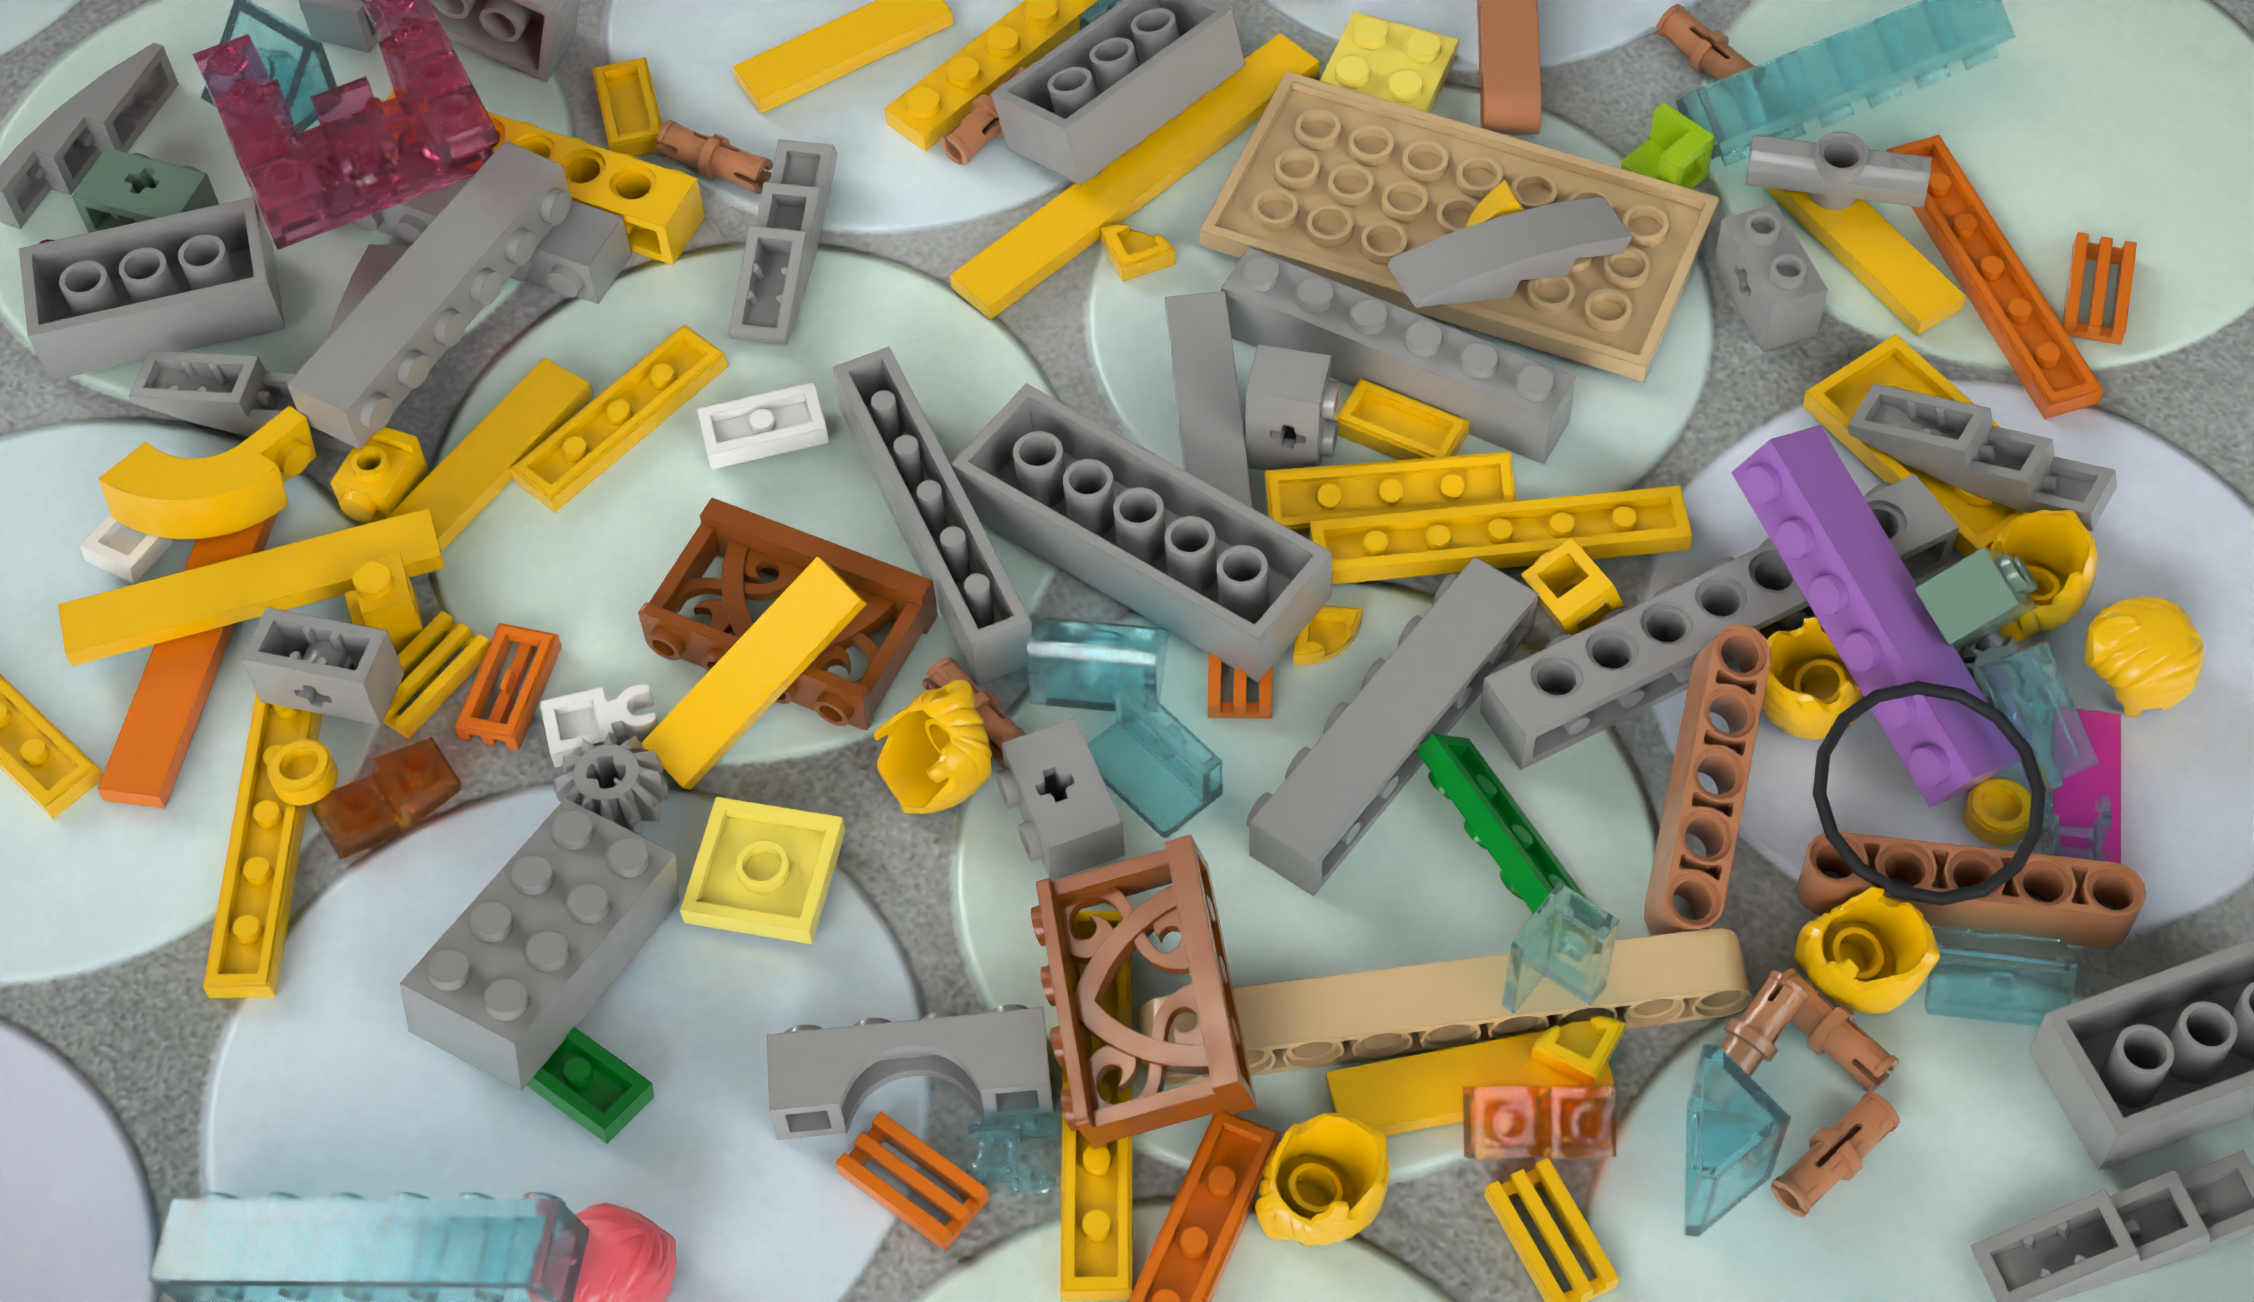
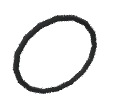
(1879, 880)

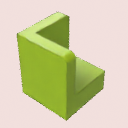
(1675, 150)

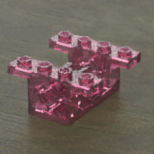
(362, 151)

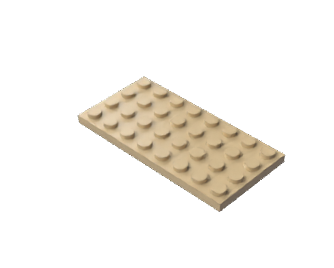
(1360, 179)

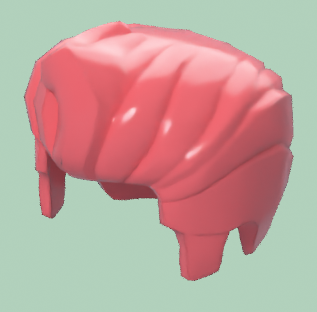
(624, 1257)

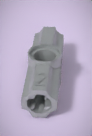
(1838, 170)

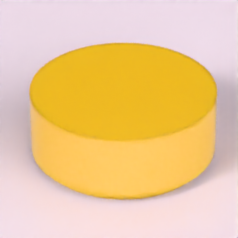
(302, 772)
(1998, 811)

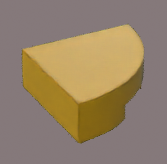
(1497, 203)
(1136, 252)
(1326, 634)
(1580, 1047)

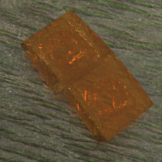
(396, 795)
(1539, 1121)

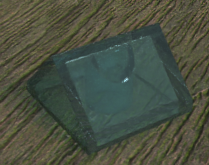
(287, 55)
(1091, 661)
(1730, 1139)

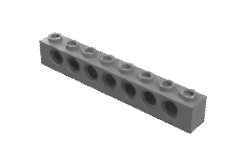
(1651, 671)

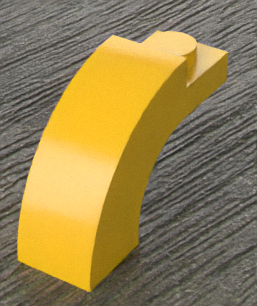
(212, 493)

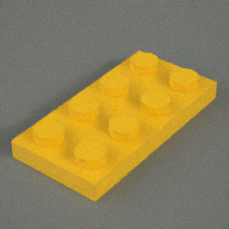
(1901, 367)

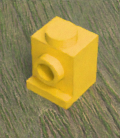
(379, 475)
(1571, 588)
(385, 599)

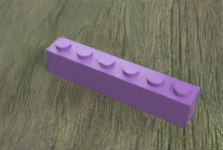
(1871, 611)

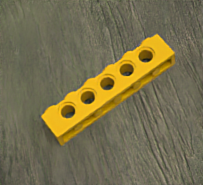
(656, 203)

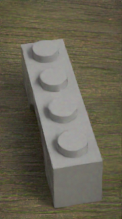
(827, 1073)

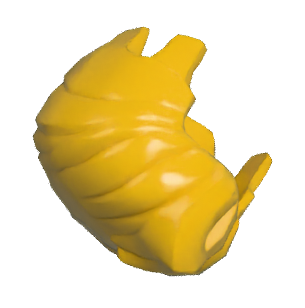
(2060, 559)
(2145, 653)
(1807, 682)
(935, 750)
(1868, 952)
(1324, 1181)

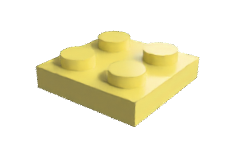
(1392, 61)
(763, 870)

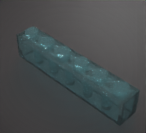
(1846, 69)
(370, 1249)

